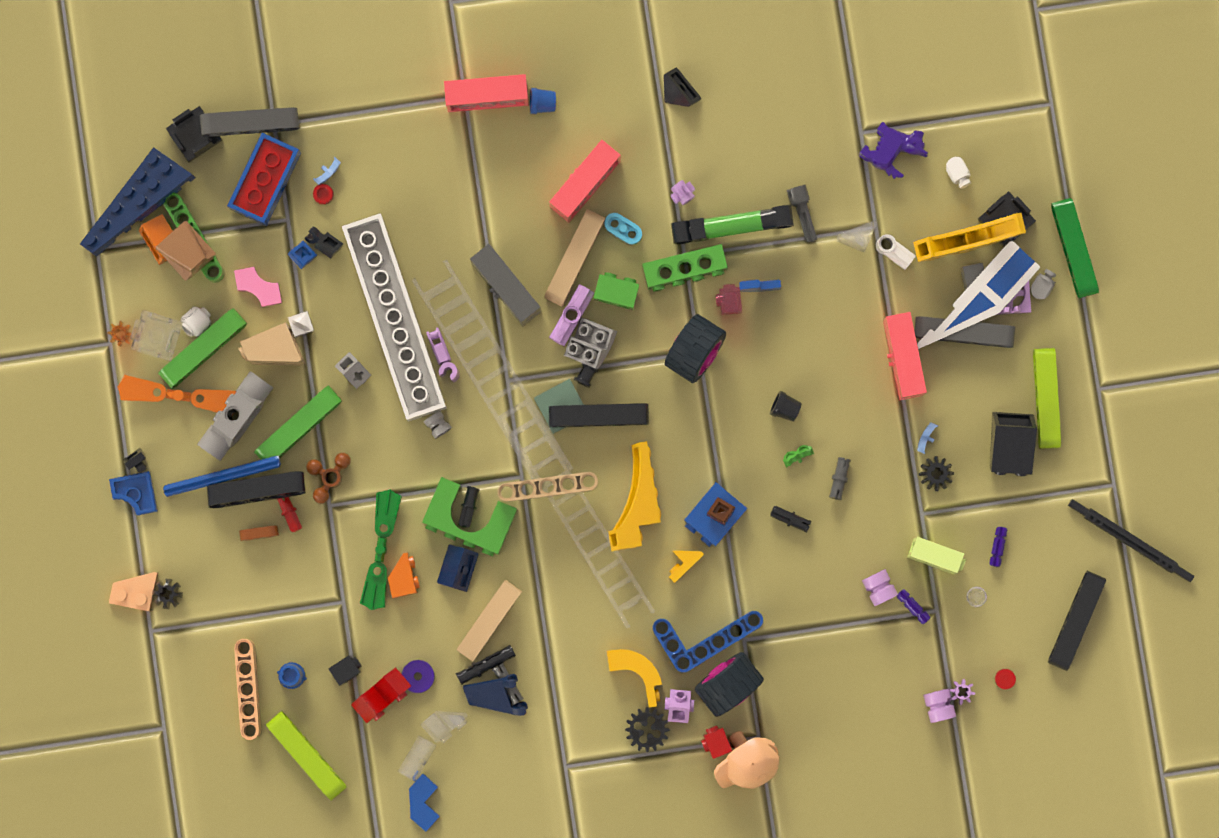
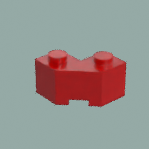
(381, 695)

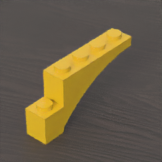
(969, 238)
(641, 503)

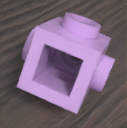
(679, 706)

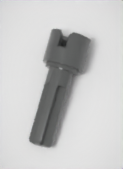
(799, 198)

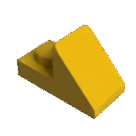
(688, 559)

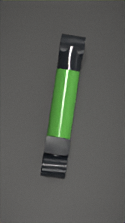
(704, 229)

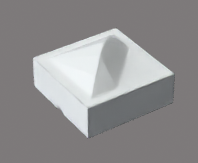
(301, 324)

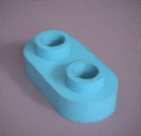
(624, 227)

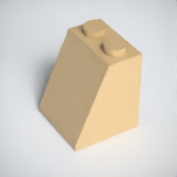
(272, 347)

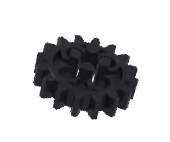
(651, 740)

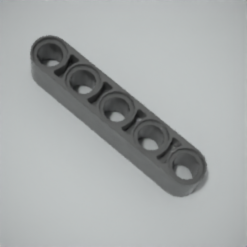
(249, 122)
(977, 334)

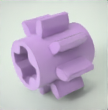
(682, 192)
(968, 692)

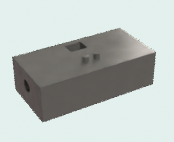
(505, 285)

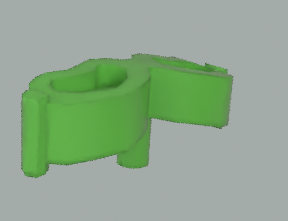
(793, 456)

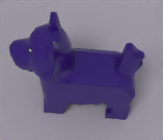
(890, 146)

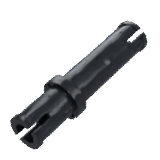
(486, 664)

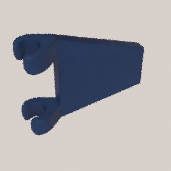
(493, 695)

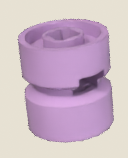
(879, 587)
(939, 705)

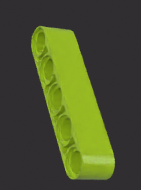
(1047, 398)
(306, 755)

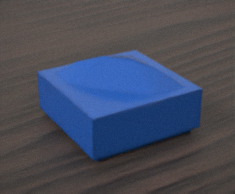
(302, 254)

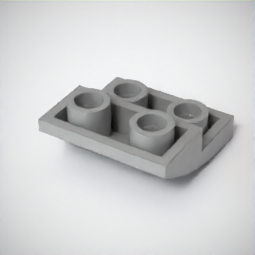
(590, 343)

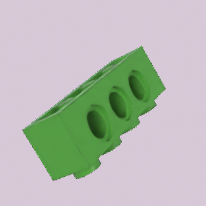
(714, 254)

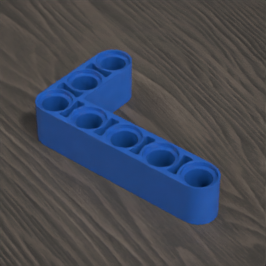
(706, 643)

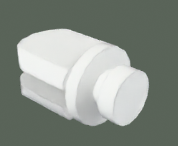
(958, 172)

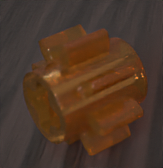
(116, 329)

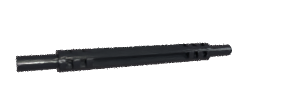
(1131, 540)

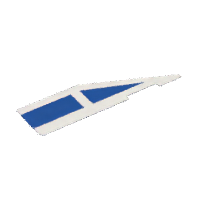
(987, 293)

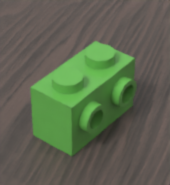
(616, 291)

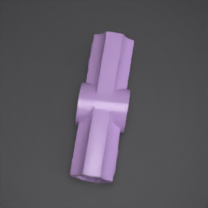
(578, 303)

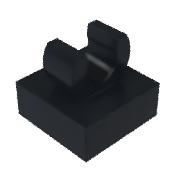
(135, 460)

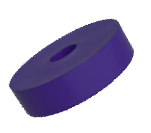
(426, 671)

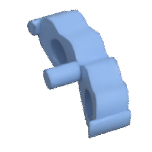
(328, 172)
(925, 436)

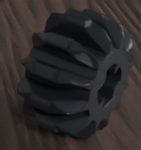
(931, 468)

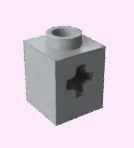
(355, 373)

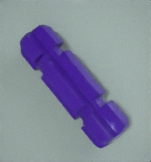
(998, 546)
(913, 606)

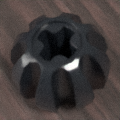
(162, 590)

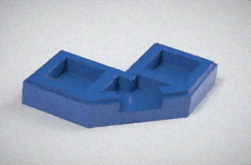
(757, 286)
(419, 810)

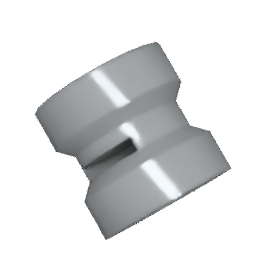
(433, 422)

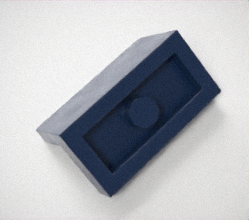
(457, 568)

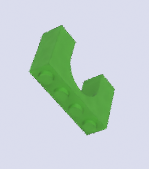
(440, 518)

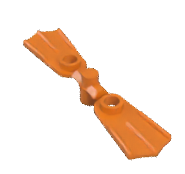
(142, 390)

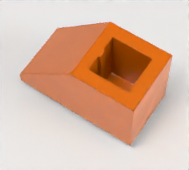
(402, 578)

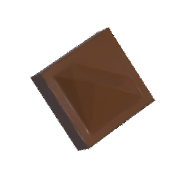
(721, 511)

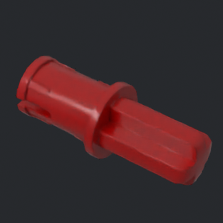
(289, 513)

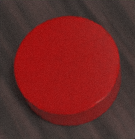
(323, 194)
(1005, 679)

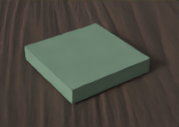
(559, 395)

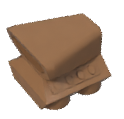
(185, 250)

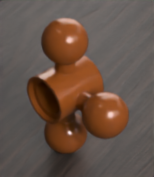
(314, 467)

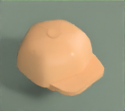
(750, 763)

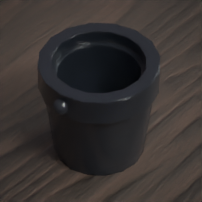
(785, 407)

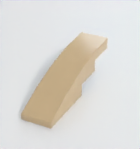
(489, 620)

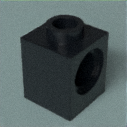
(345, 669)

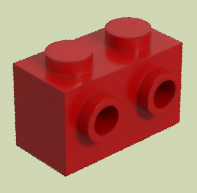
(716, 742)

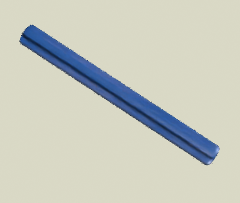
(222, 476)

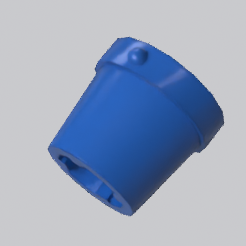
(542, 101)
(291, 675)

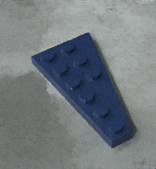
(140, 196)

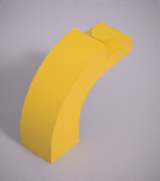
(633, 661)

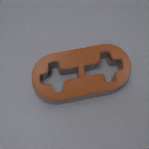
(259, 533)

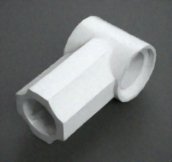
(896, 253)

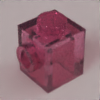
(729, 300)

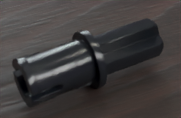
(468, 507)
(790, 518)

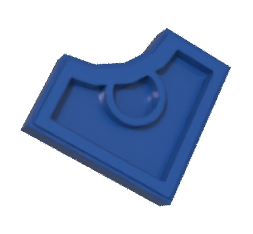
(135, 490)

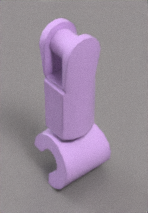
(442, 355)

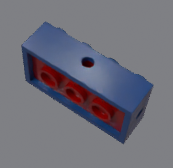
(264, 179)

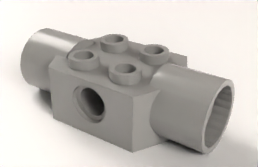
(225, 432)

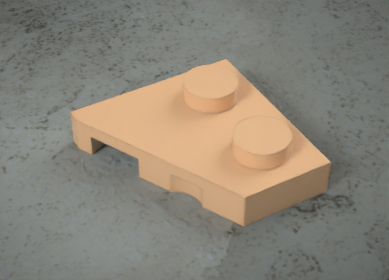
(134, 592)

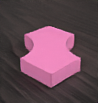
(266, 292)

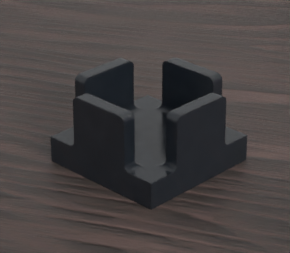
(188, 135)
(1007, 206)

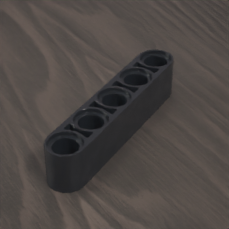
(599, 415)
(256, 489)
(1077, 620)

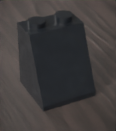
(1012, 443)

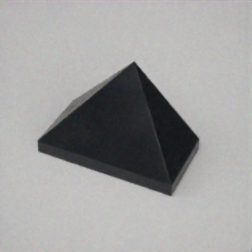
(678, 89)

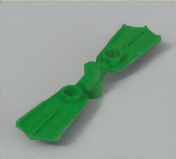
(375, 585)

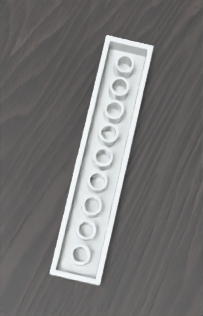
(394, 317)

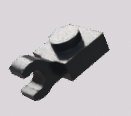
(324, 243)

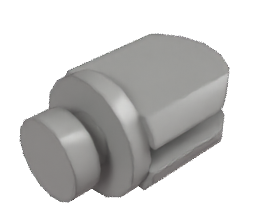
(1043, 285)

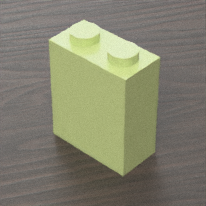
(936, 555)

